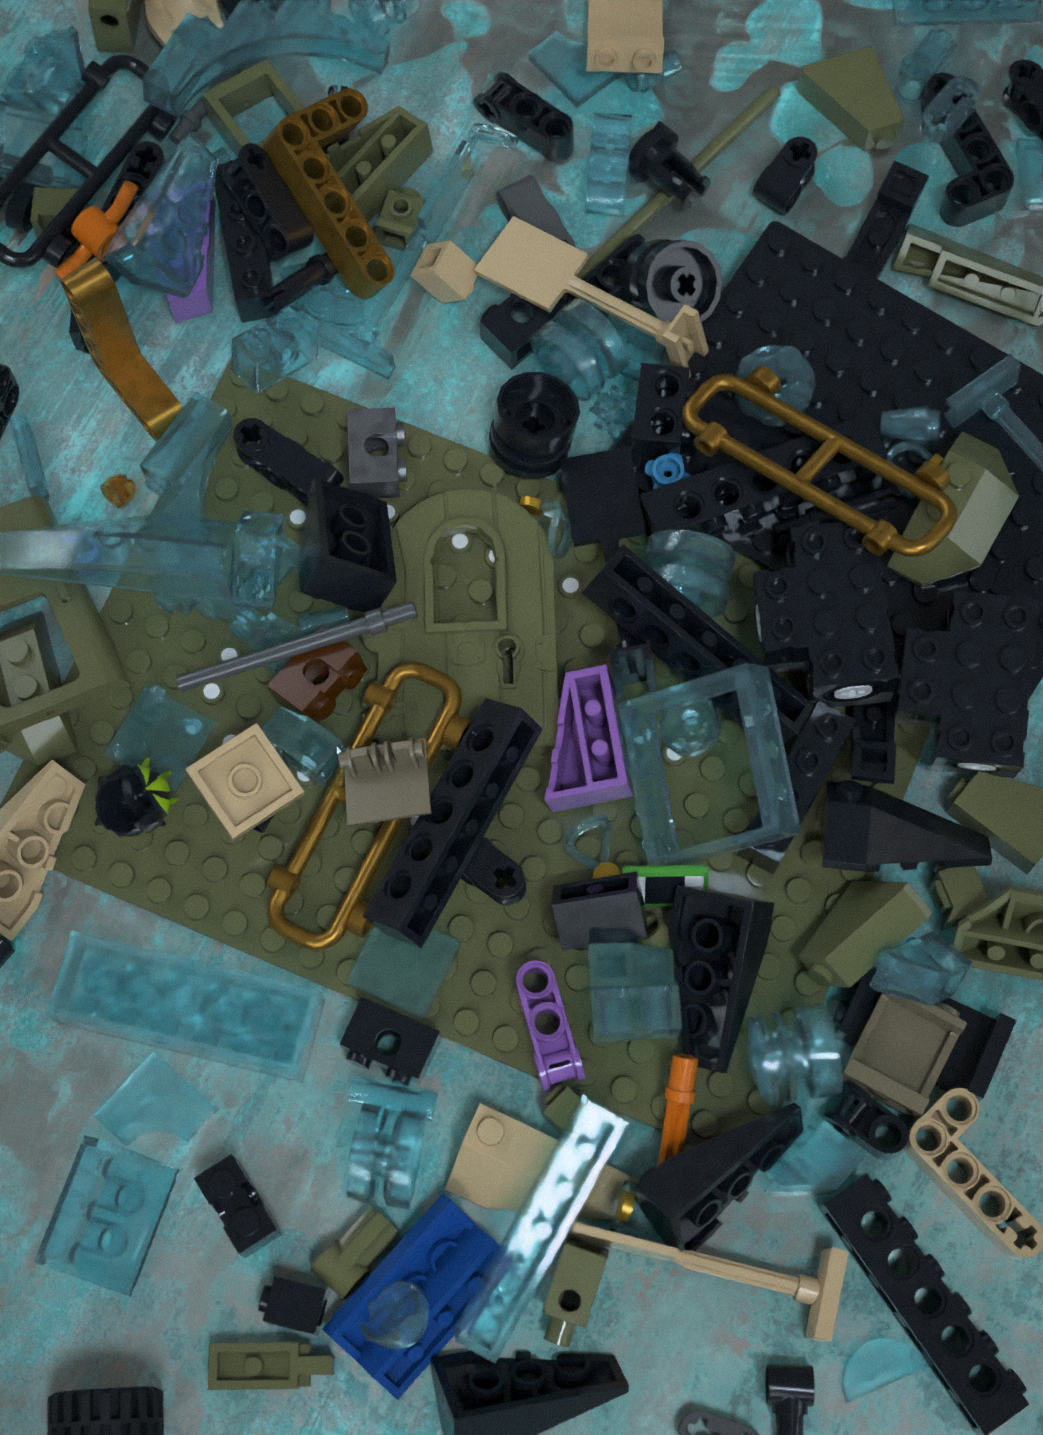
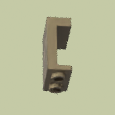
(903, 1052)

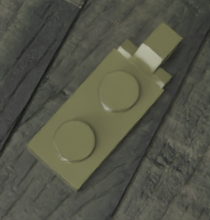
(264, 1366)

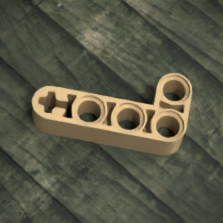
(978, 1180)

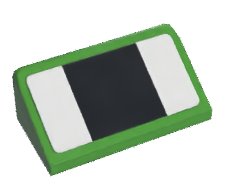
(660, 882)

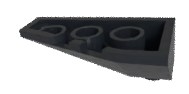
(874, 828)
(521, 1392)

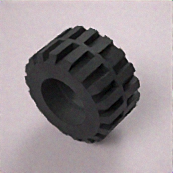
(106, 1412)

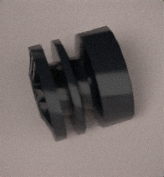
(533, 425)

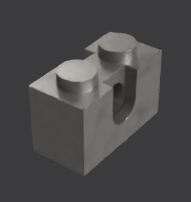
(370, 432)

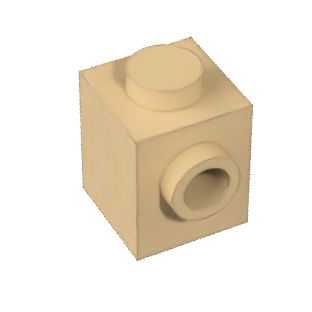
(445, 272)

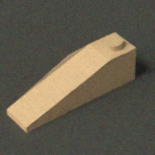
(505, 1158)

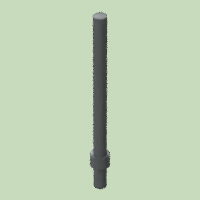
(375, 622)

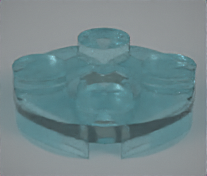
(790, 368)

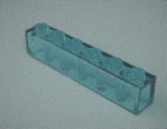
(539, 1228)

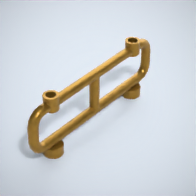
(759, 388)
(447, 731)

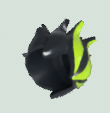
(133, 799)

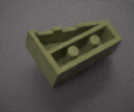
(381, 158)

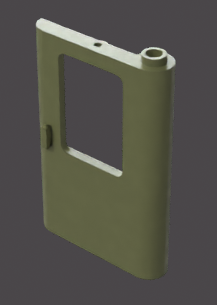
(79, 623)

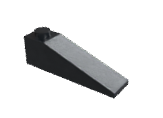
(718, 958)
(699, 1183)

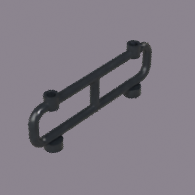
(51, 242)

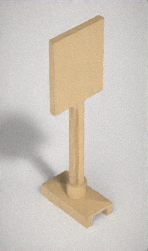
(545, 268)
(820, 1292)

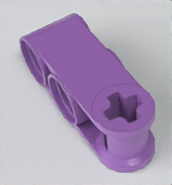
(554, 1048)

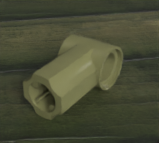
(347, 1260)

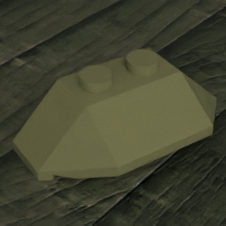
(983, 503)
(26, 672)
(1005, 934)

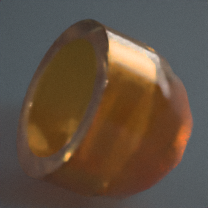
(118, 490)

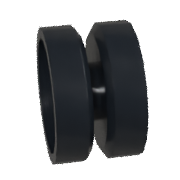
(671, 273)

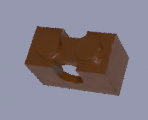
(296, 682)

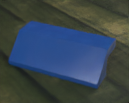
(445, 1259)

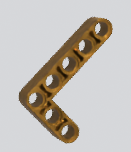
(334, 119)
(115, 349)

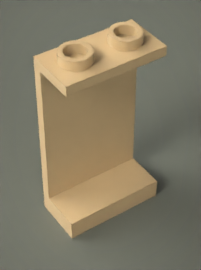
(625, 36)

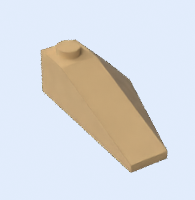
(28, 841)

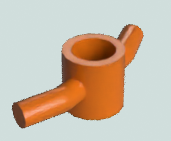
(96, 230)

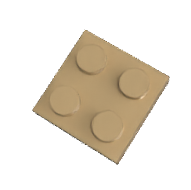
(244, 782)

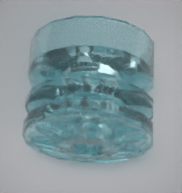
(794, 1055)

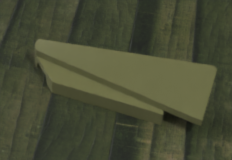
(972, 275)

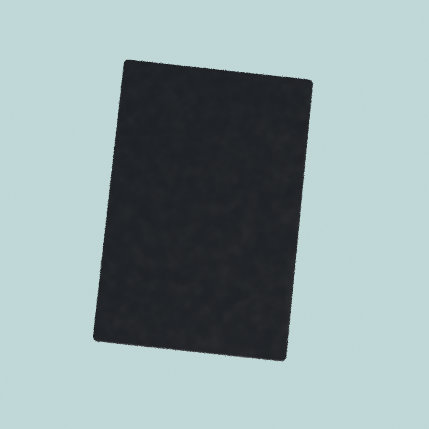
(867, 356)

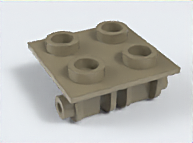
(386, 781)

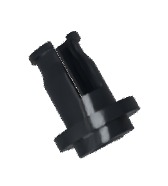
(657, 158)

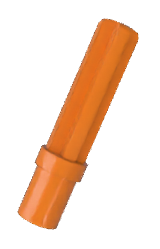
(679, 1096)

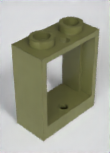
(240, 94)

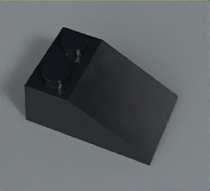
(346, 548)

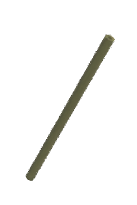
(700, 162)

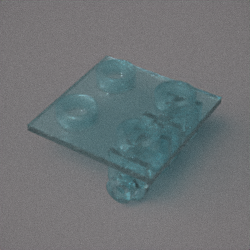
(163, 732)

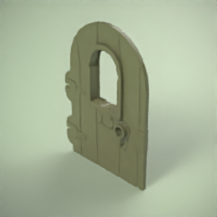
(471, 649)

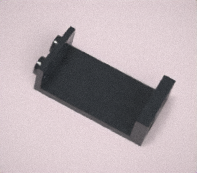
(973, 1055)

